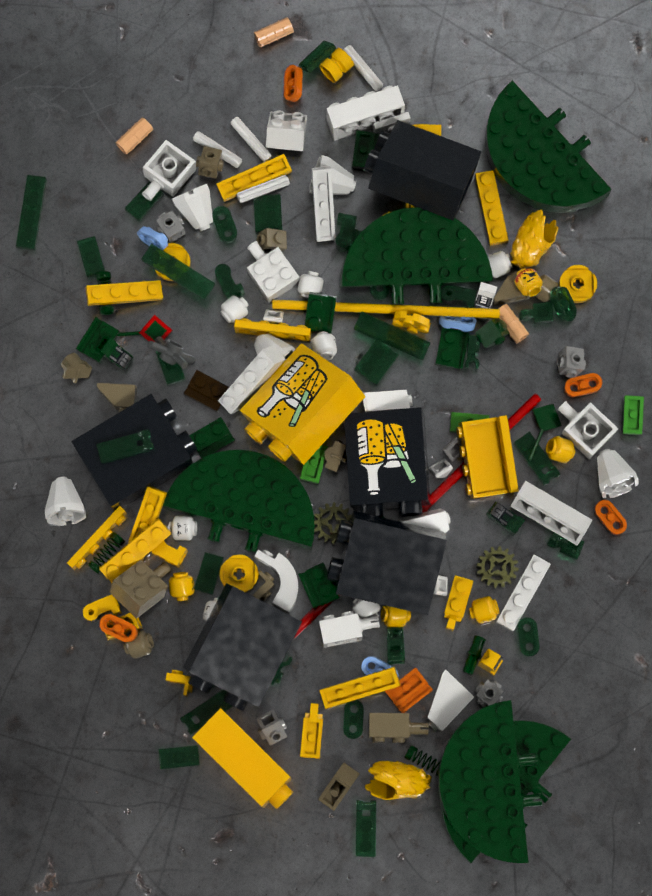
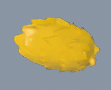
(533, 240)
(397, 780)

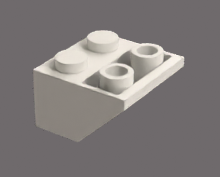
(286, 130)

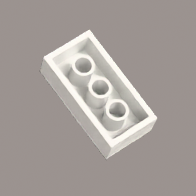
(362, 112)

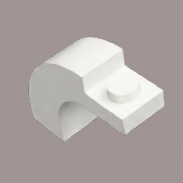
(288, 589)

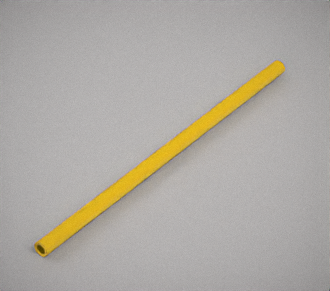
(391, 309)

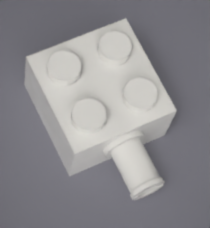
(167, 170)
(271, 272)
(587, 428)
(345, 628)

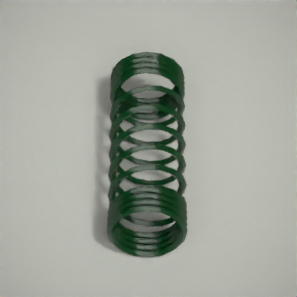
(102, 276)
(114, 537)
(410, 752)

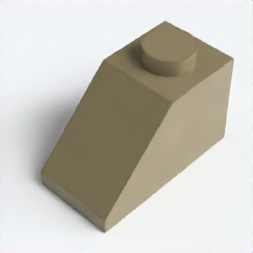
(508, 292)
(118, 395)
(338, 786)

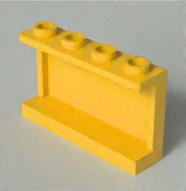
(487, 457)

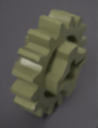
(324, 522)
(491, 560)

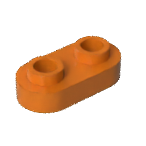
(293, 83)
(582, 385)
(610, 517)
(119, 628)

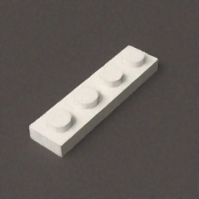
(323, 204)
(523, 593)

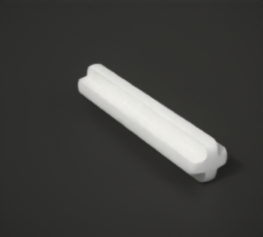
(364, 69)
(250, 139)
(227, 155)
(263, 188)

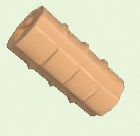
(273, 32)
(134, 136)
(516, 329)

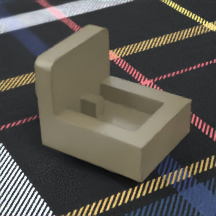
(272, 239)
(264, 591)

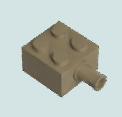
(140, 587)
(394, 727)

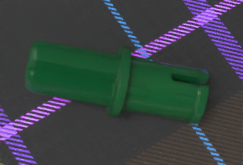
(474, 654)

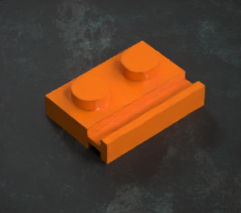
(411, 690)

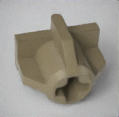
(75, 368)
(335, 455)

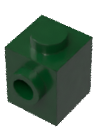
(493, 333)

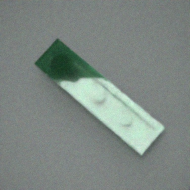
(31, 212)
(178, 272)
(392, 335)

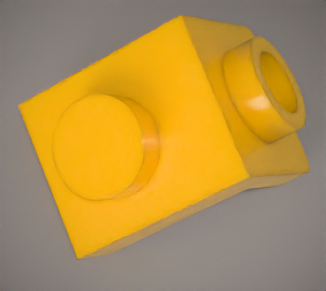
(178, 677)

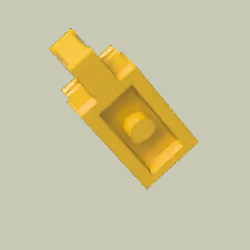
(457, 601)
(312, 733)

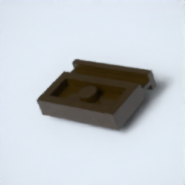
(205, 390)

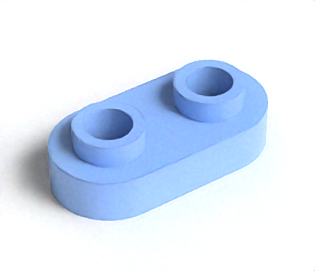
(149, 236)
(464, 324)
(379, 665)

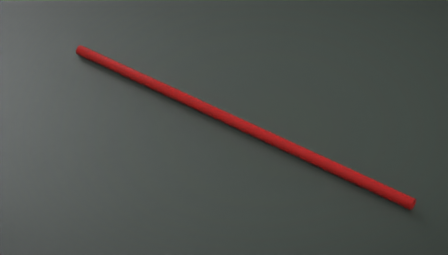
(435, 495)

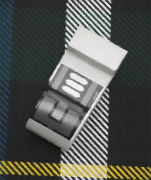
(485, 296)

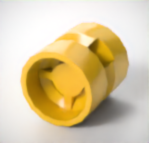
(339, 63)

